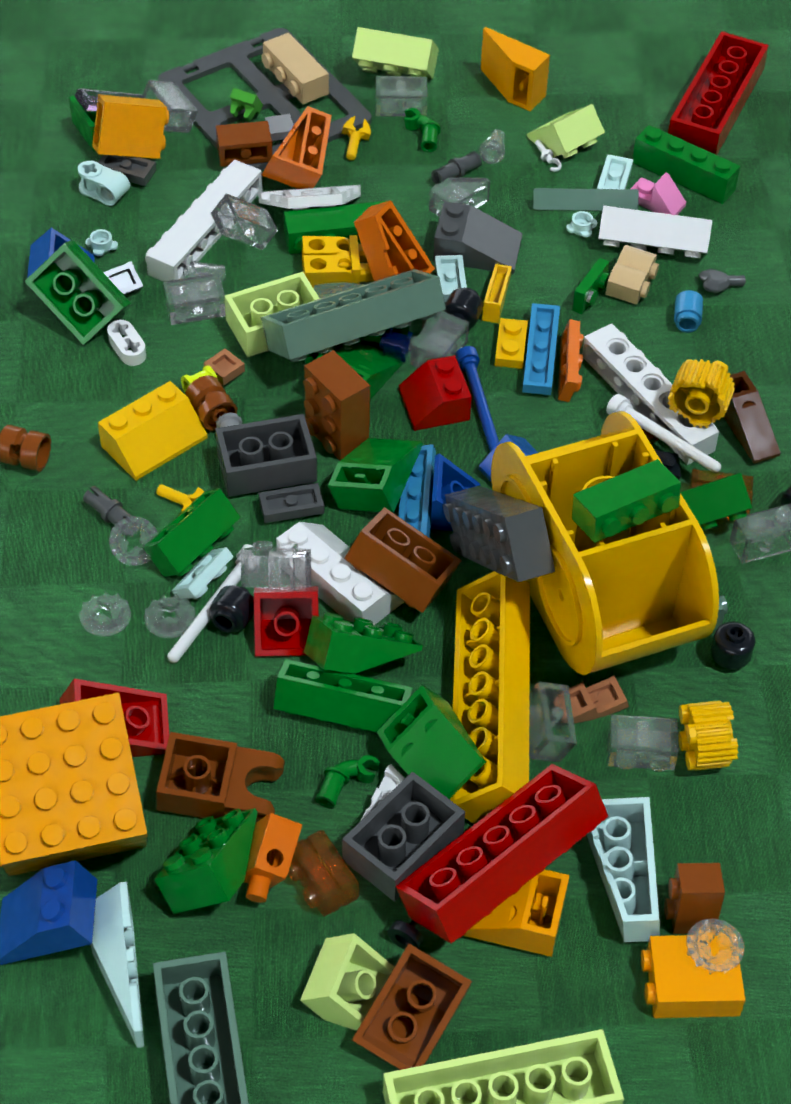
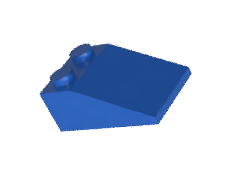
(48, 913)

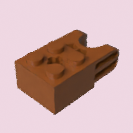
(212, 777)

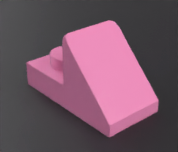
(660, 196)

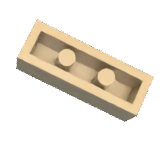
(295, 68)

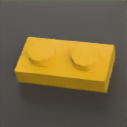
(511, 343)

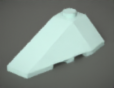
(116, 955)

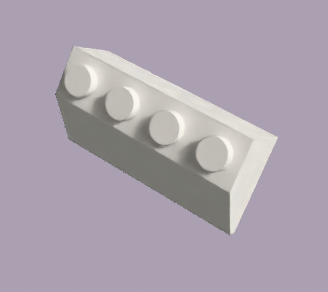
(655, 230)
(338, 582)

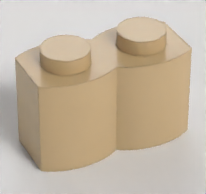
(632, 275)

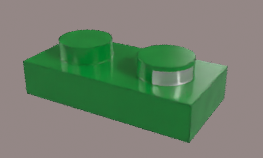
(588, 289)

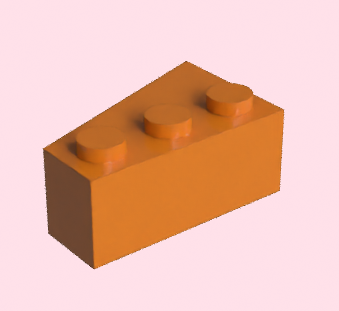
(302, 152)
(389, 242)

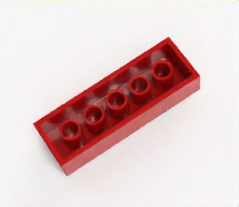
(719, 92)
(502, 852)

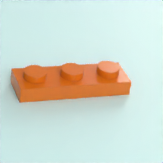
(570, 361)

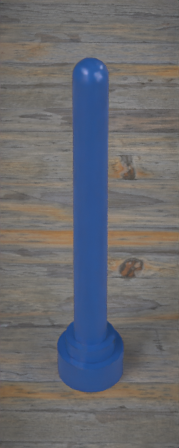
(468, 362)

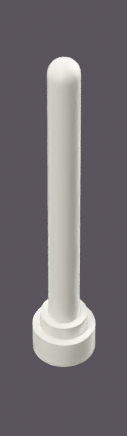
(621, 403)
(204, 616)

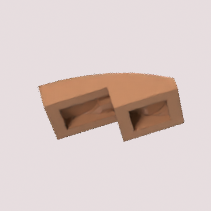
(597, 700)

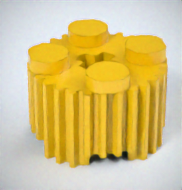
(701, 391)
(707, 735)

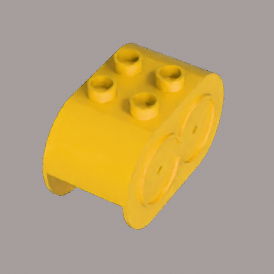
(626, 592)

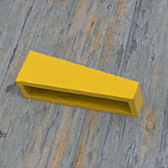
(496, 293)

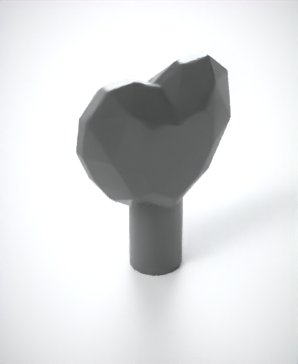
(718, 281)

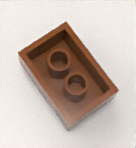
(336, 404)
(402, 559)

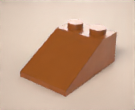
(412, 1010)

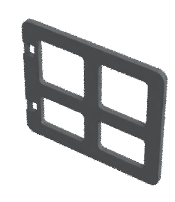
(272, 96)

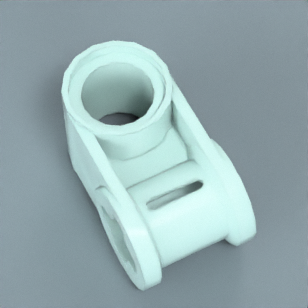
(104, 184)

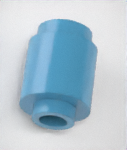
(688, 311)

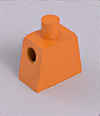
(270, 855)

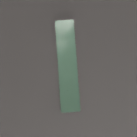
(584, 199)

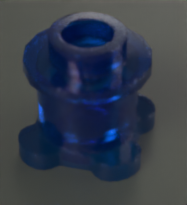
(396, 344)

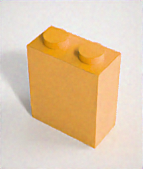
(130, 126)
(684, 990)

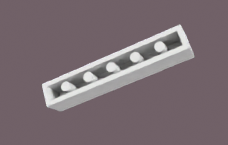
(195, 229)

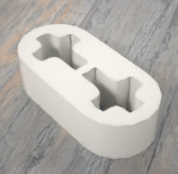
(122, 344)

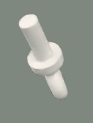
(547, 156)

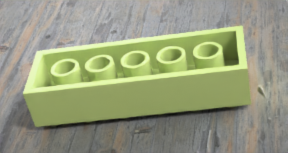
(543, 1072)

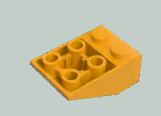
(515, 69)
(528, 917)

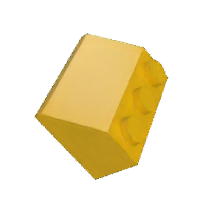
(151, 430)

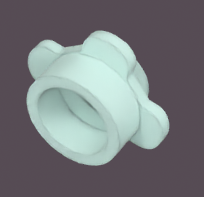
(582, 224)
(101, 242)

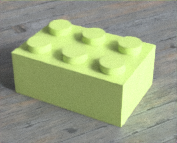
(394, 53)
(247, 307)

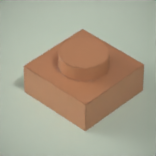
(226, 366)

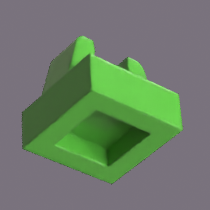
(247, 101)

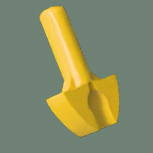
(355, 136)
(177, 496)

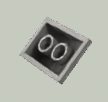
(476, 237)

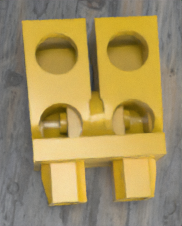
(334, 260)

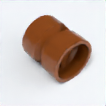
(209, 400)
(28, 448)

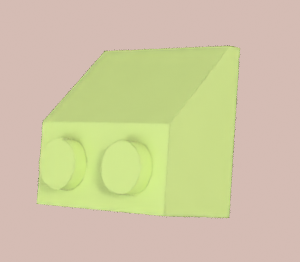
(569, 131)
(345, 980)

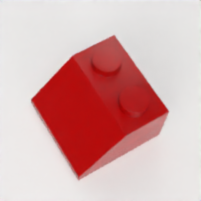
(436, 394)
(283, 620)

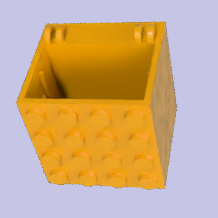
(67, 785)

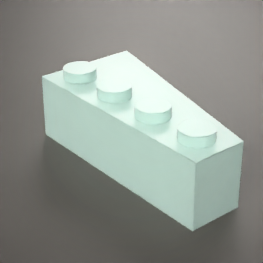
(627, 866)

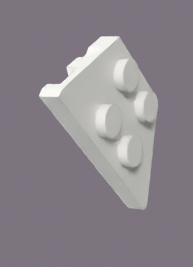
(310, 197)

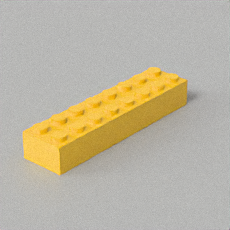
(493, 687)

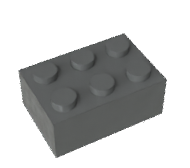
(266, 455)
(402, 834)

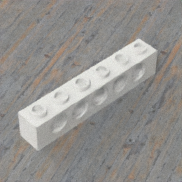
(644, 385)

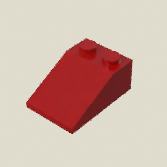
(143, 713)

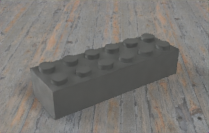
(499, 532)

